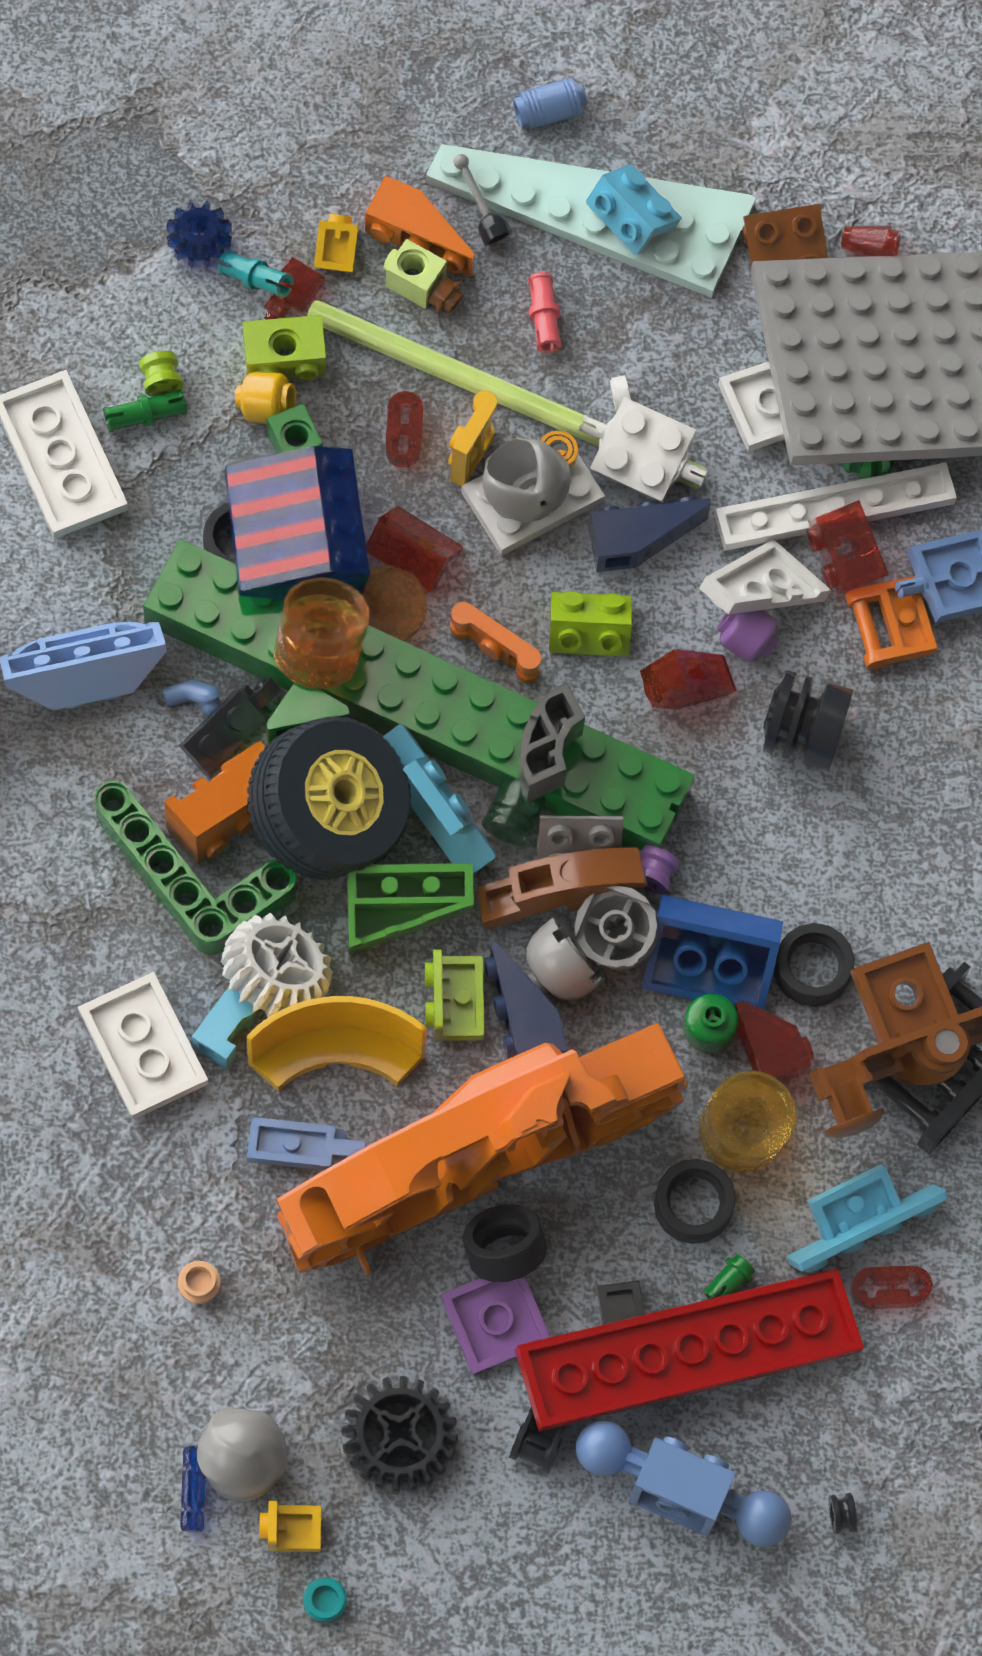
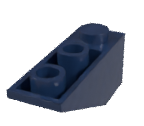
(635, 534)
(526, 1010)

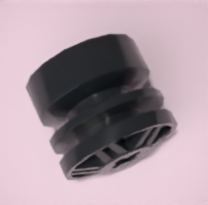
(807, 720)

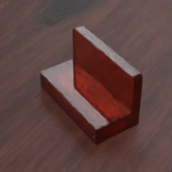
(413, 546)

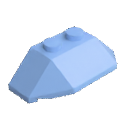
(85, 664)

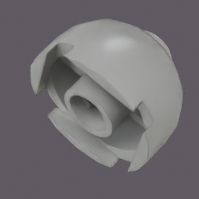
(617, 928)
(560, 963)

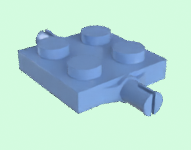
(947, 575)

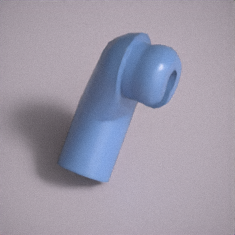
(194, 691)

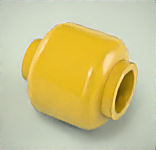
(264, 396)

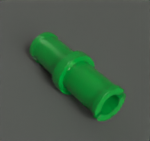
(145, 410)

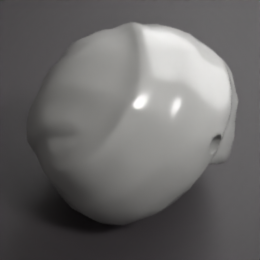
(526, 479)
(242, 1453)

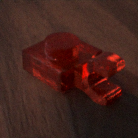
(305, 287)

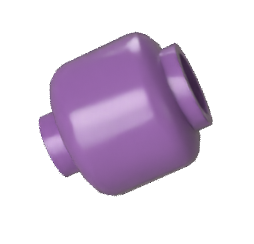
(748, 634)

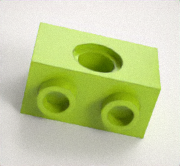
(299, 334)

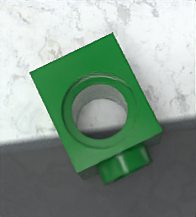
(291, 425)

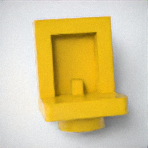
(291, 1528)

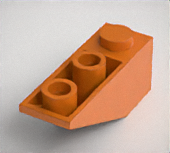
(406, 213)

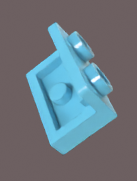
(632, 207)

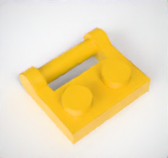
(472, 442)

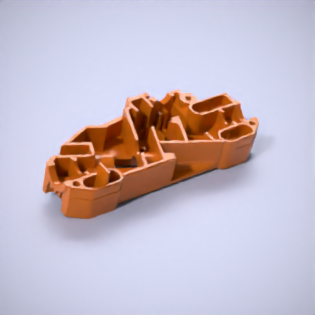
(490, 1128)

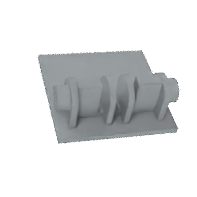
(577, 833)

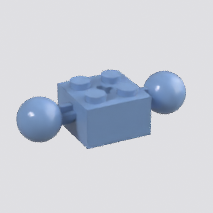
(683, 1484)

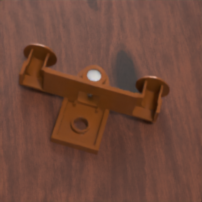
(915, 1042)

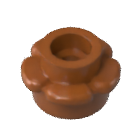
(446, 295)

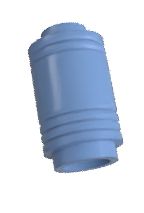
(549, 103)

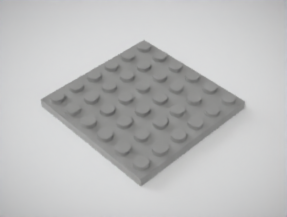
(875, 355)

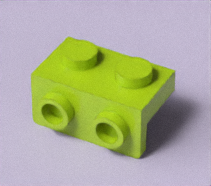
(590, 624)
(457, 997)

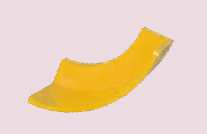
(336, 1032)

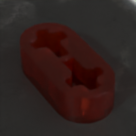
(395, 428)
(890, 1277)

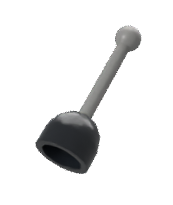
(493, 225)

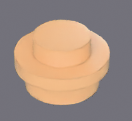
(199, 1282)

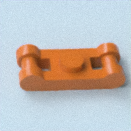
(496, 641)

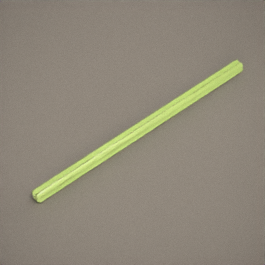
(457, 372)

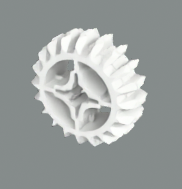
(256, 951)

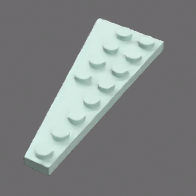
(555, 199)

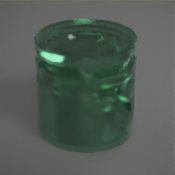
(510, 815)

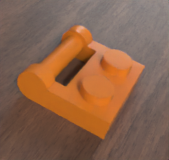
(905, 623)

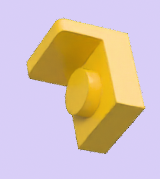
(336, 243)

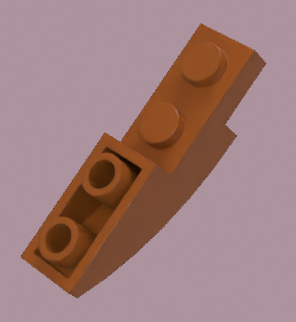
(559, 882)

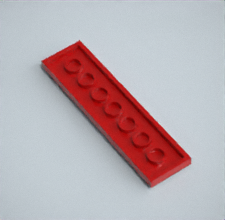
(688, 1349)

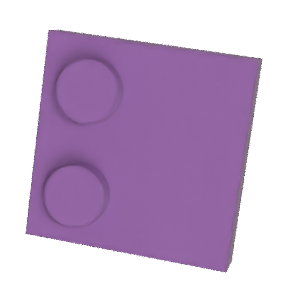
(493, 1320)

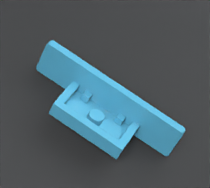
(438, 807)
(858, 1211)

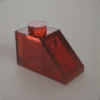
(686, 679)
(772, 1043)

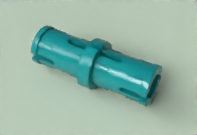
(255, 274)

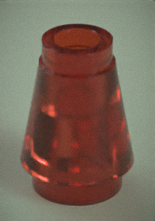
(871, 240)

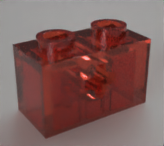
(860, 564)

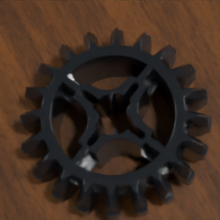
(384, 1420)

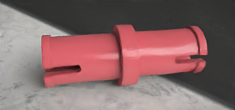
(544, 312)

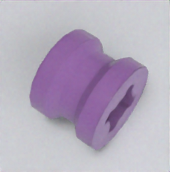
(658, 868)

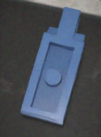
(298, 1144)

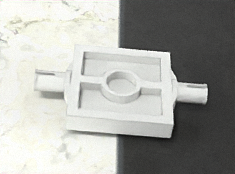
(643, 450)

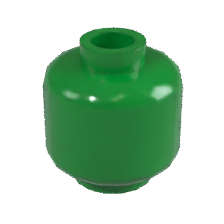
(698, 1024)

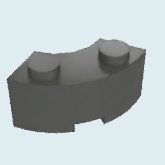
(549, 731)

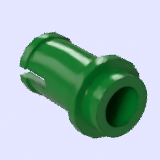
(731, 1277)

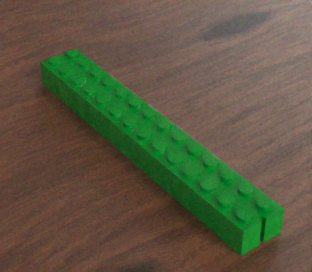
(441, 704)

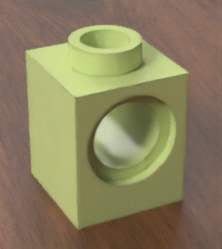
(414, 287)

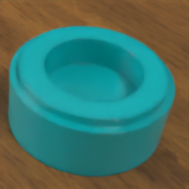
(325, 1600)

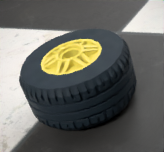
(329, 798)

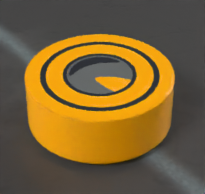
(564, 444)

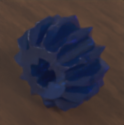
(199, 246)

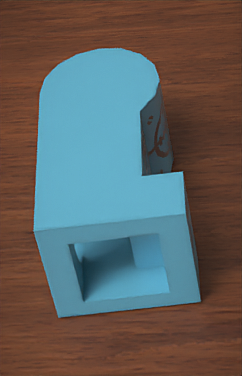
(222, 1027)

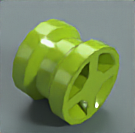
(160, 373)

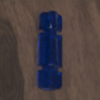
(192, 1492)

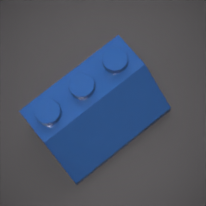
(712, 952)

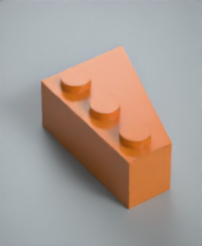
(216, 809)

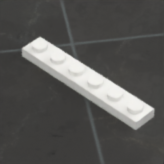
(879, 496)

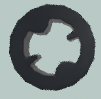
(842, 1513)

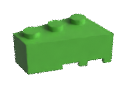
(404, 899)

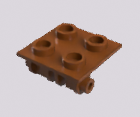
(785, 234)

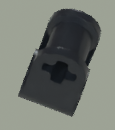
(537, 1446)

